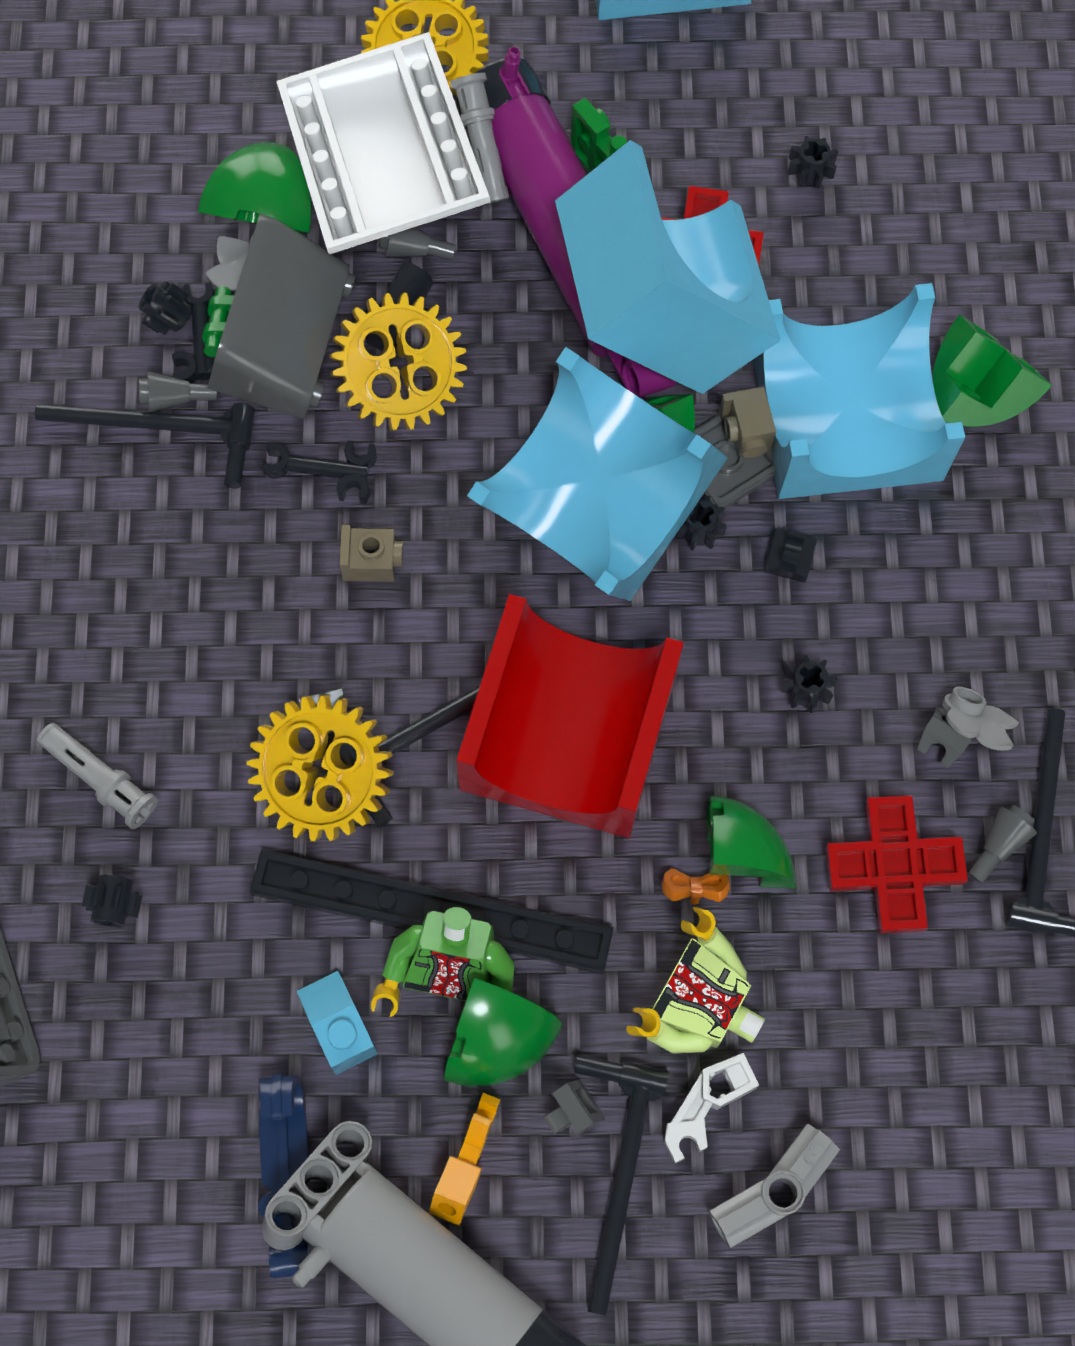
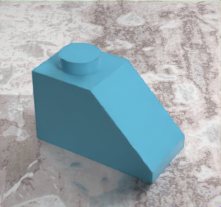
(336, 1023)

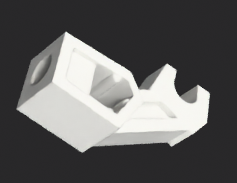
(690, 1120)

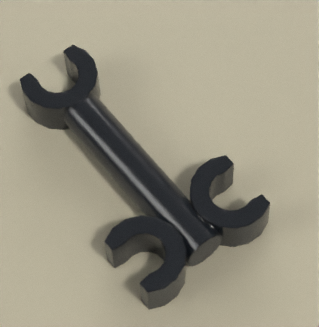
(201, 364)
(351, 474)

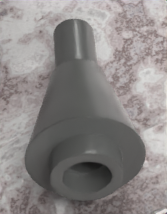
(416, 243)
(166, 391)
(1008, 833)

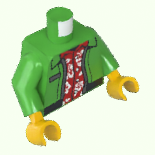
(444, 958)

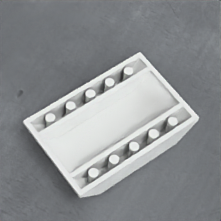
(381, 143)

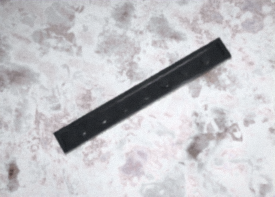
(406, 904)

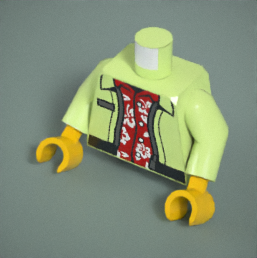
(701, 995)

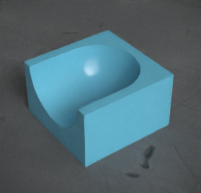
(661, 290)

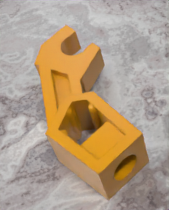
(462, 1173)

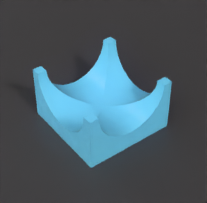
(856, 402)
(602, 478)

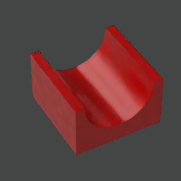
(566, 722)

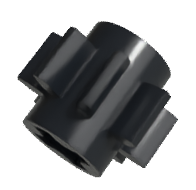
(812, 162)
(164, 307)
(696, 533)
(806, 671)
(111, 901)

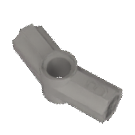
(798, 1168)

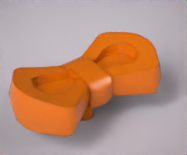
(680, 886)

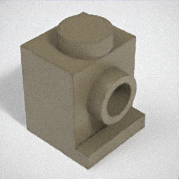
(748, 421)
(364, 566)

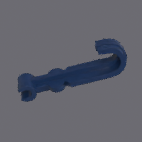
(282, 1152)

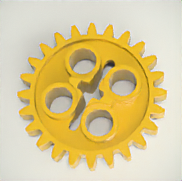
(460, 51)
(435, 356)
(284, 753)

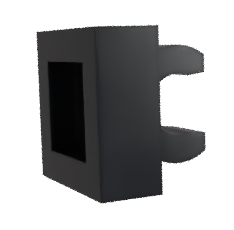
(790, 555)

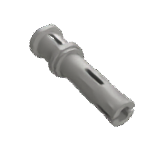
(477, 118)
(109, 784)

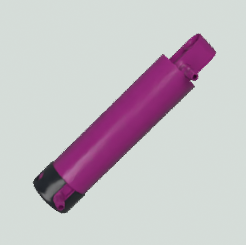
(538, 170)

